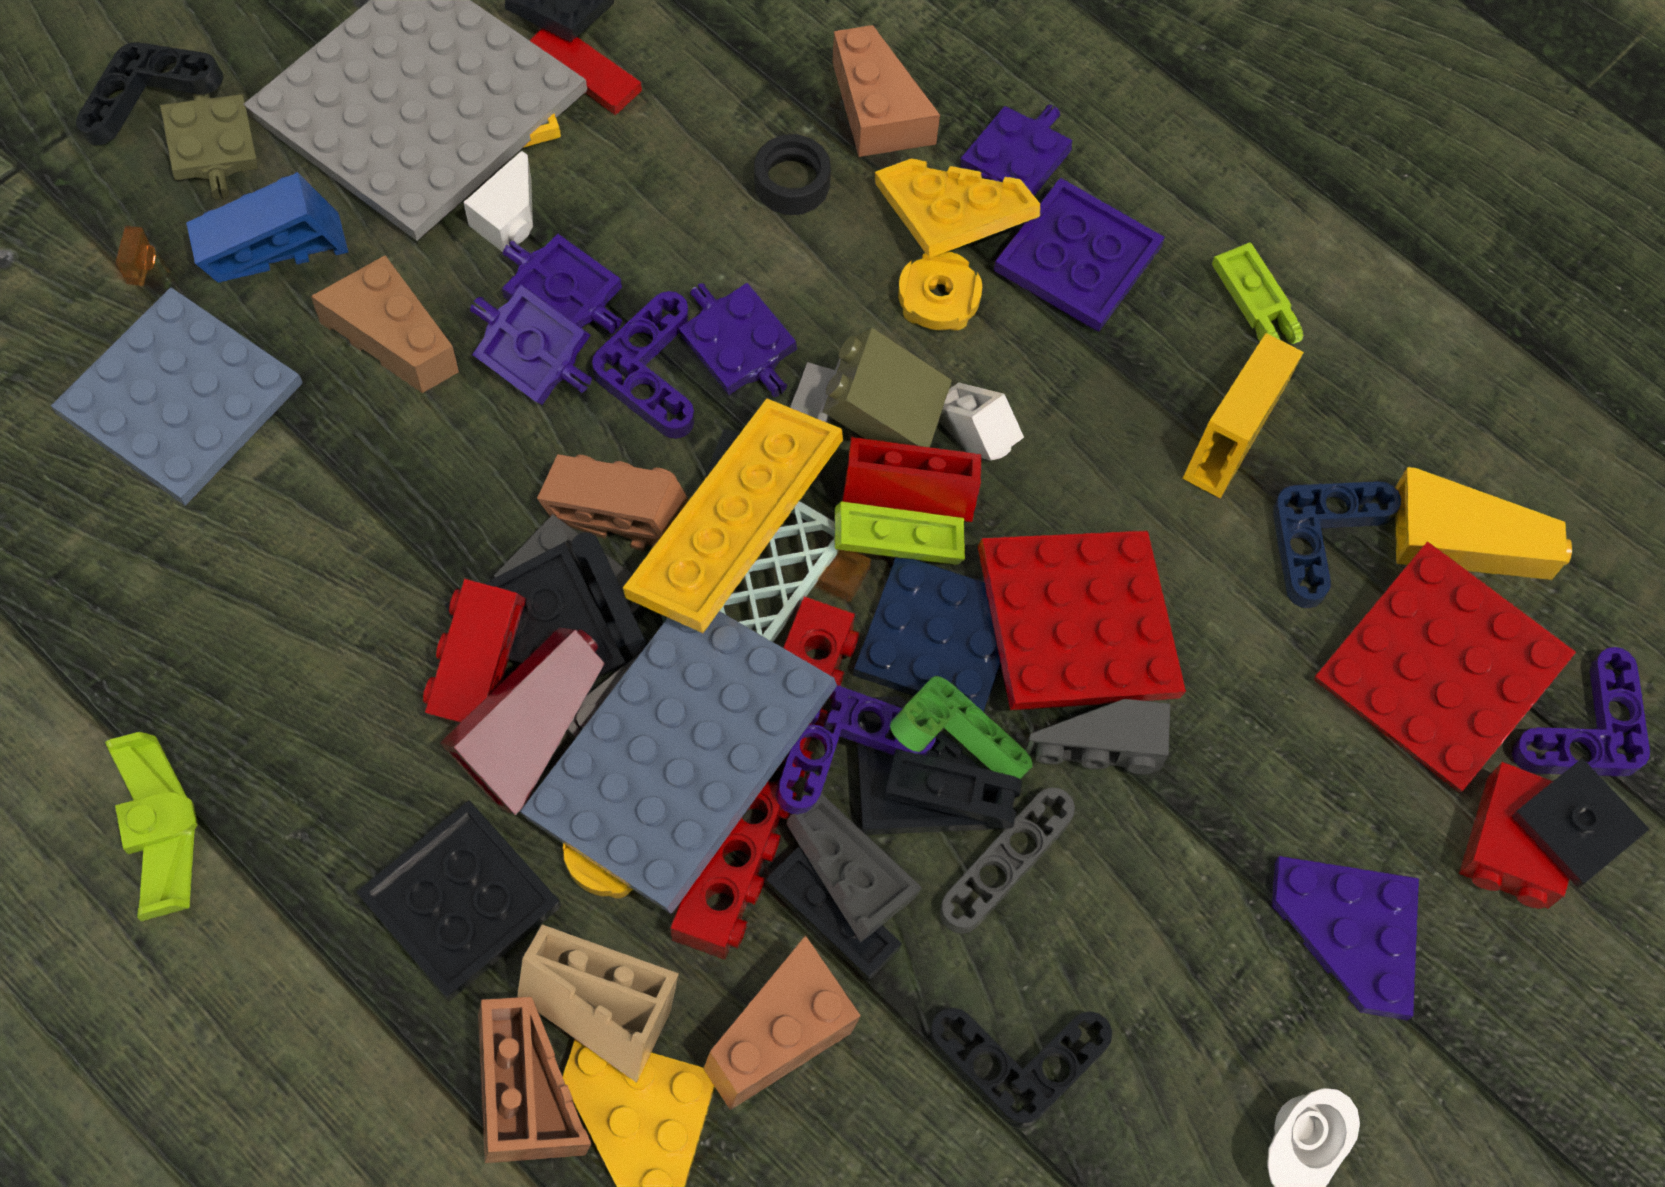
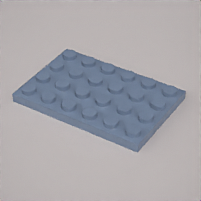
(678, 754)

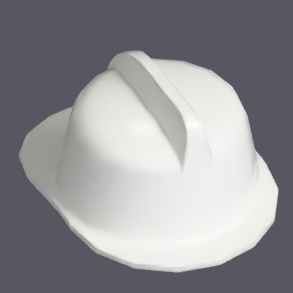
(1312, 1138)

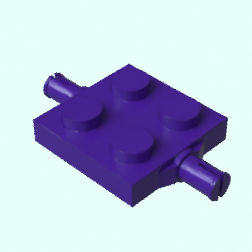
(1019, 148)
(566, 281)
(738, 339)
(531, 344)

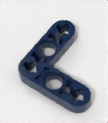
(1309, 525)

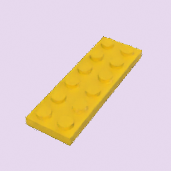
(733, 515)

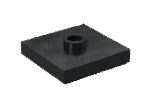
(1580, 823)

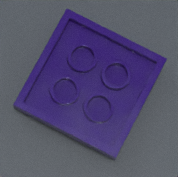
(1079, 254)

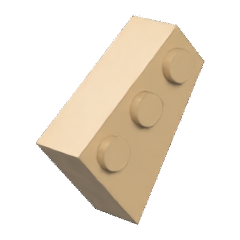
(598, 996)

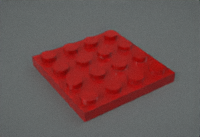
(1080, 619)
(1444, 666)

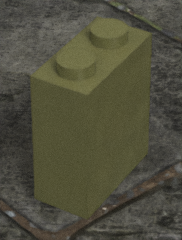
(886, 391)

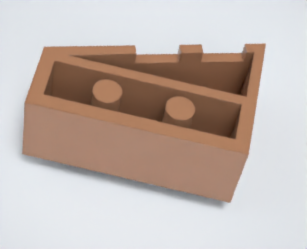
(523, 1092)

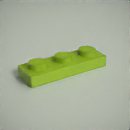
(899, 533)

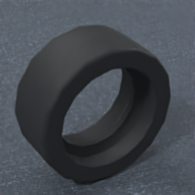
(792, 148)

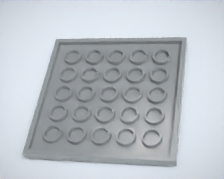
(415, 104)

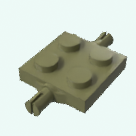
(209, 139)

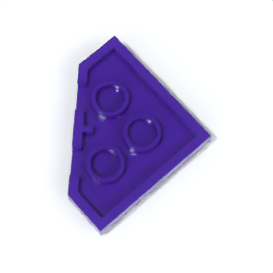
(1356, 928)

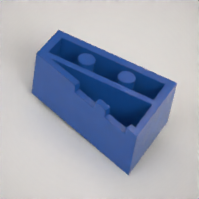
(265, 228)

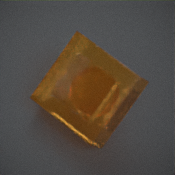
(135, 255)
(845, 574)

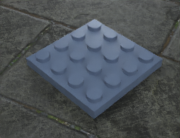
(177, 395)

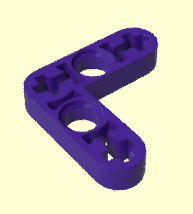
(633, 368)
(844, 724)
(1609, 733)

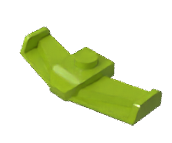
(156, 822)

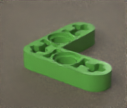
(945, 706)

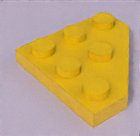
(953, 205)
(644, 1127)

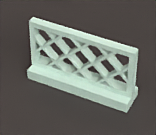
(800, 588)

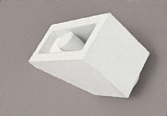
(503, 204)
(980, 421)

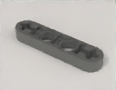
(1003, 856)

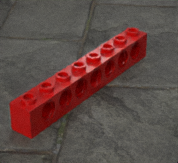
(716, 931)

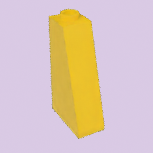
(1242, 415)
(1477, 529)

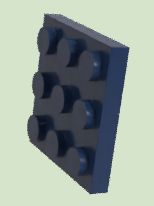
(931, 627)

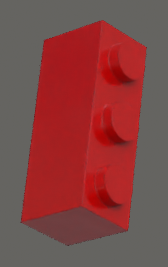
(912, 478)
(474, 649)

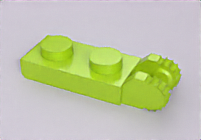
(1257, 293)

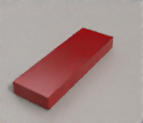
(604, 79)

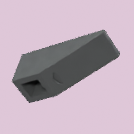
(1118, 734)

